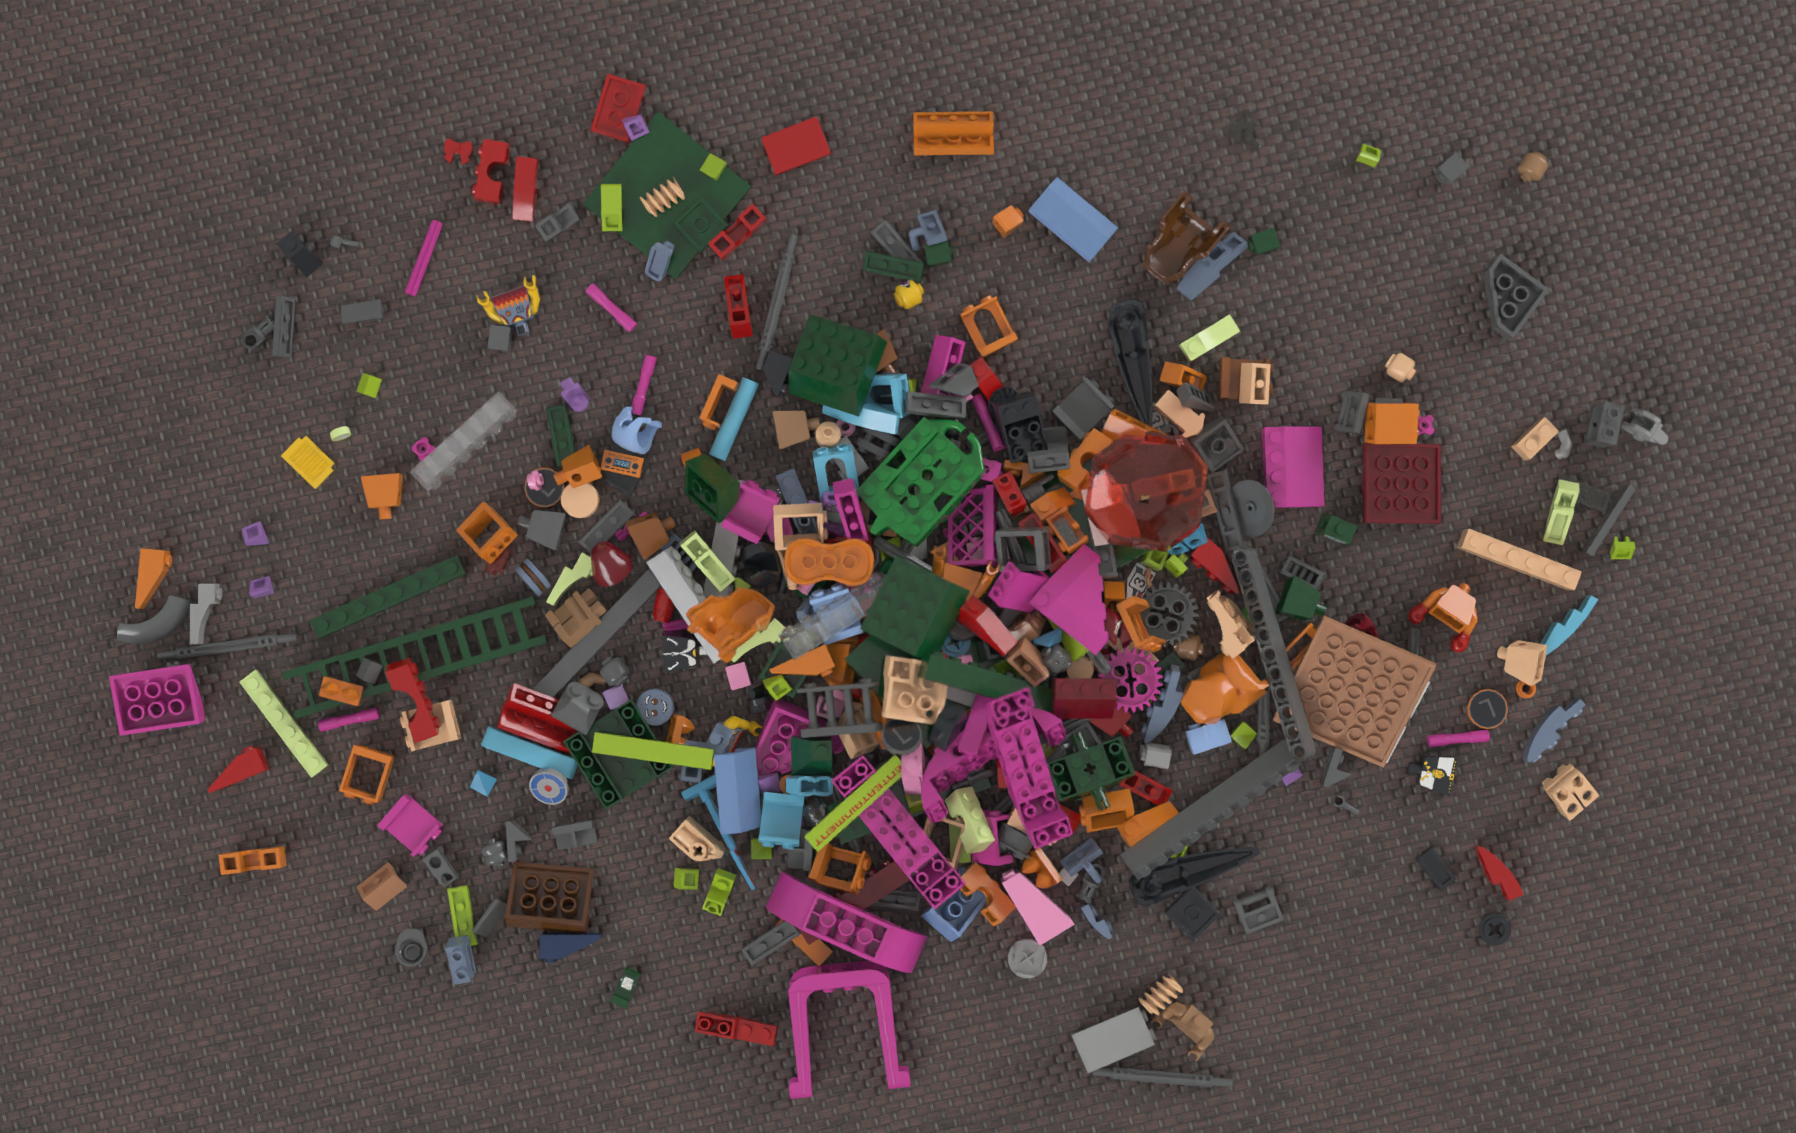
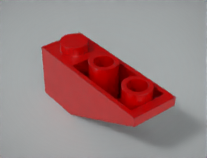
(1215, 563)

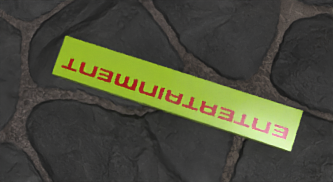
(855, 803)

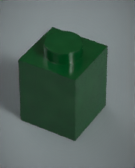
(1263, 242)
(938, 254)

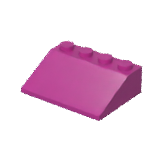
(1293, 466)
(156, 699)

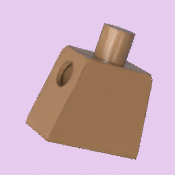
(793, 427)

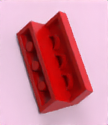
(529, 716)

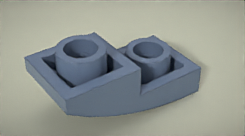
(1100, 925)

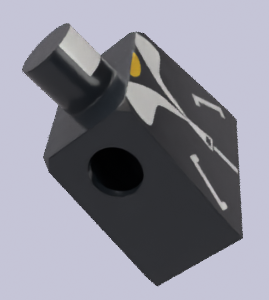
(680, 650)

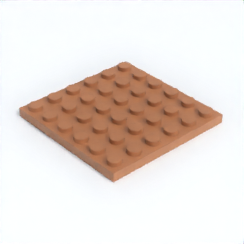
(1358, 690)

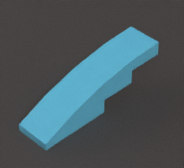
(871, 417)
(1559, 632)

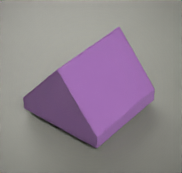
(261, 587)

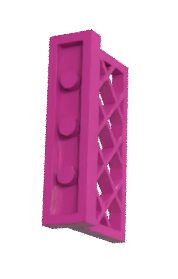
(989, 524)

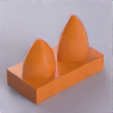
(341, 691)
(678, 725)
(1039, 863)

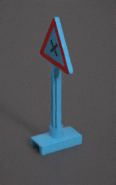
(703, 790)

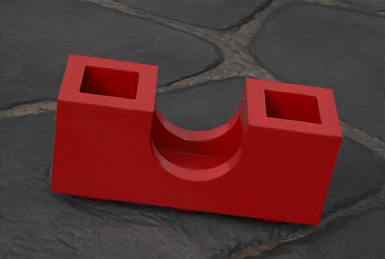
(491, 154)
(742, 229)

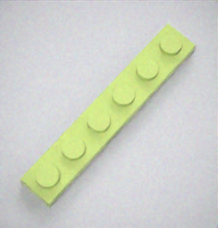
(284, 723)

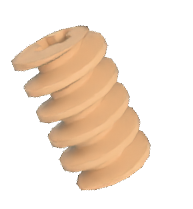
(663, 197)
(1161, 995)

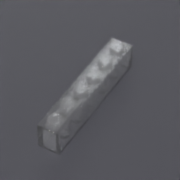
(463, 441)
(831, 617)

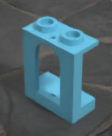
(899, 388)
(823, 454)

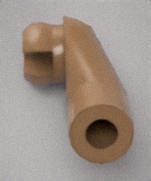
(591, 678)

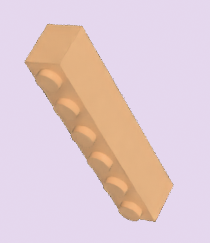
(1519, 559)

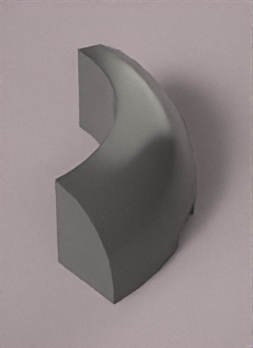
(158, 627)

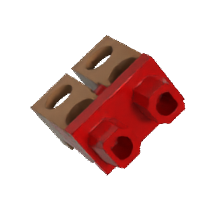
(1011, 496)

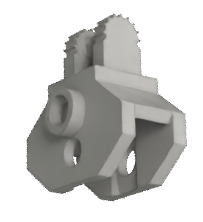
(1645, 427)

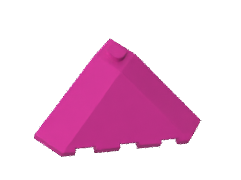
(1075, 600)
(774, 740)

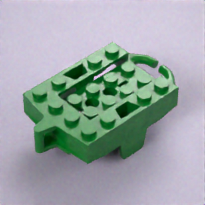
(952, 478)

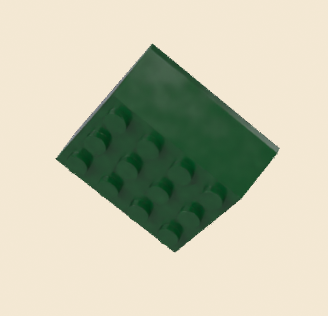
(835, 364)
(914, 608)

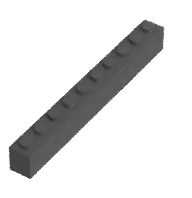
(1210, 810)

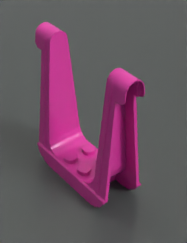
(844, 976)

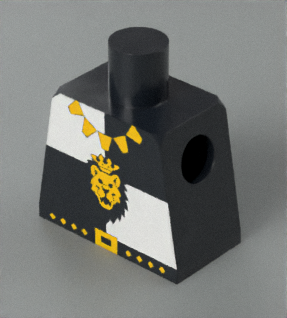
(1434, 773)

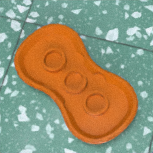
(845, 562)

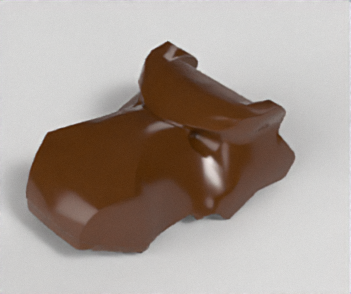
(1181, 241)

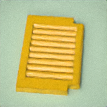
(309, 461)

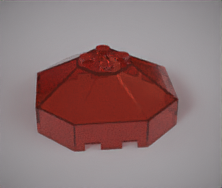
(1151, 466)

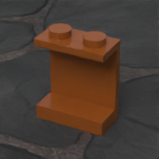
(1230, 377)

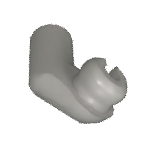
(1566, 445)

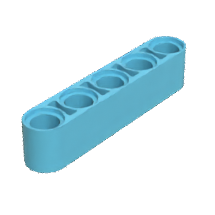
(529, 752)

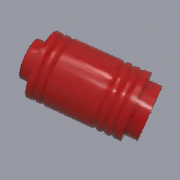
(663, 607)

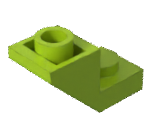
(611, 207)
(719, 892)

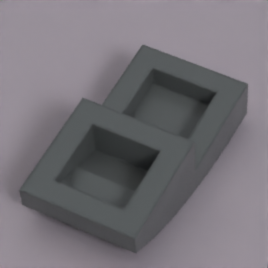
(558, 222)

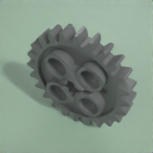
(1173, 598)

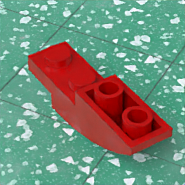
(736, 1028)

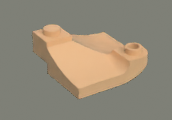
(1235, 626)
(909, 696)

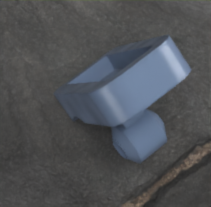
(659, 260)

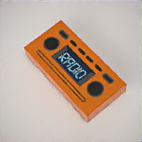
(622, 463)

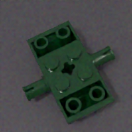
(1110, 768)

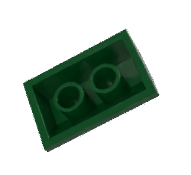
(711, 486)

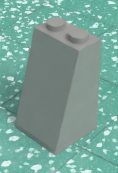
(1114, 1039)

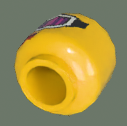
(908, 294)

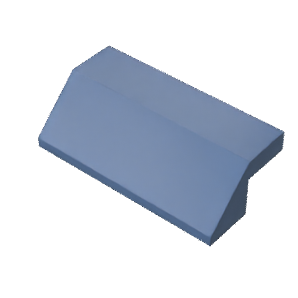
(1073, 219)
(738, 790)

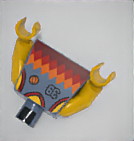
(513, 306)
(729, 733)

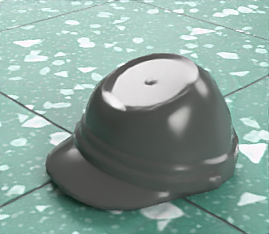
(411, 947)

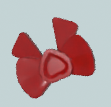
(452, 147)

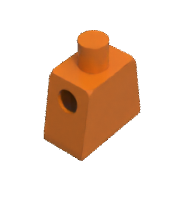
(579, 468)
(383, 492)

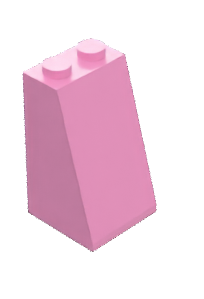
(1037, 909)

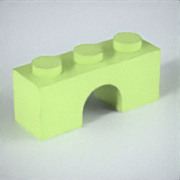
(977, 832)

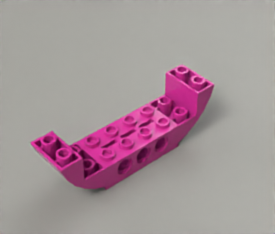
(954, 766)
(1026, 768)
(902, 838)
(845, 925)

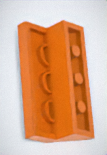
(953, 133)

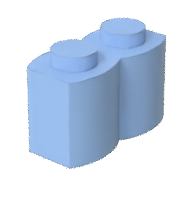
(1207, 736)

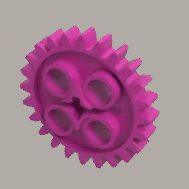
(1148, 677)

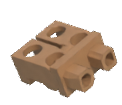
(576, 617)

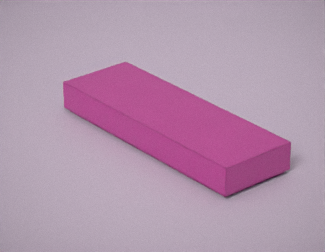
(975, 727)

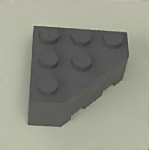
(1510, 296)

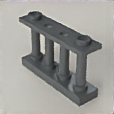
(832, 727)

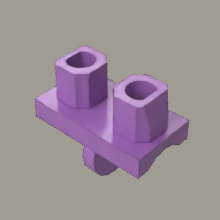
(574, 395)

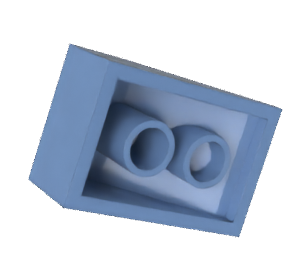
(955, 913)

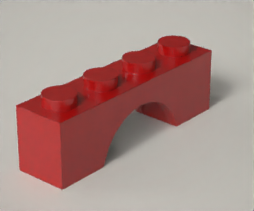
(403, 677)

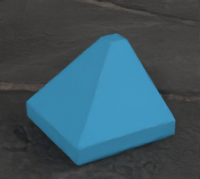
(1050, 638)
(483, 782)

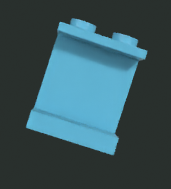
(781, 820)

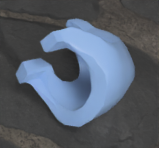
(626, 432)

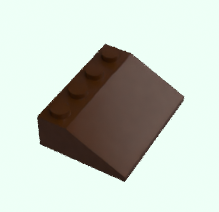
(549, 897)

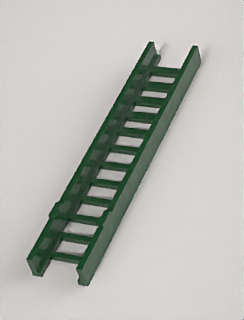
(438, 630)

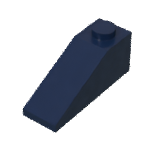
(560, 944)

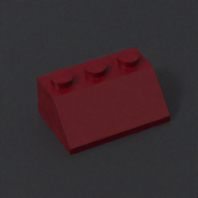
(1083, 698)

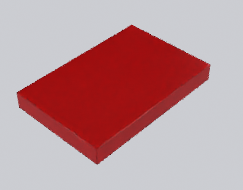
(618, 100)
(796, 146)

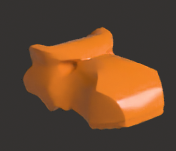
(730, 619)
(1222, 689)

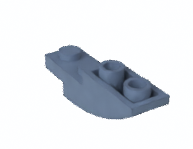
(1207, 270)
(794, 494)
(1162, 710)
(1545, 734)

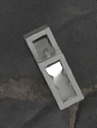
(207, 597)

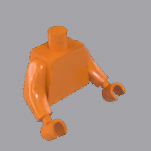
(964, 577)

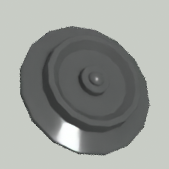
(1253, 507)

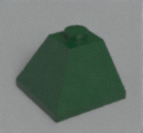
(811, 755)

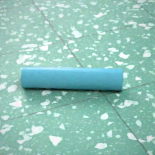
(733, 419)

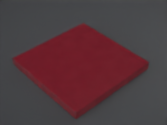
(1402, 483)

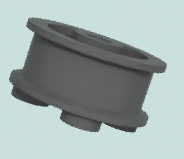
(1014, 839)

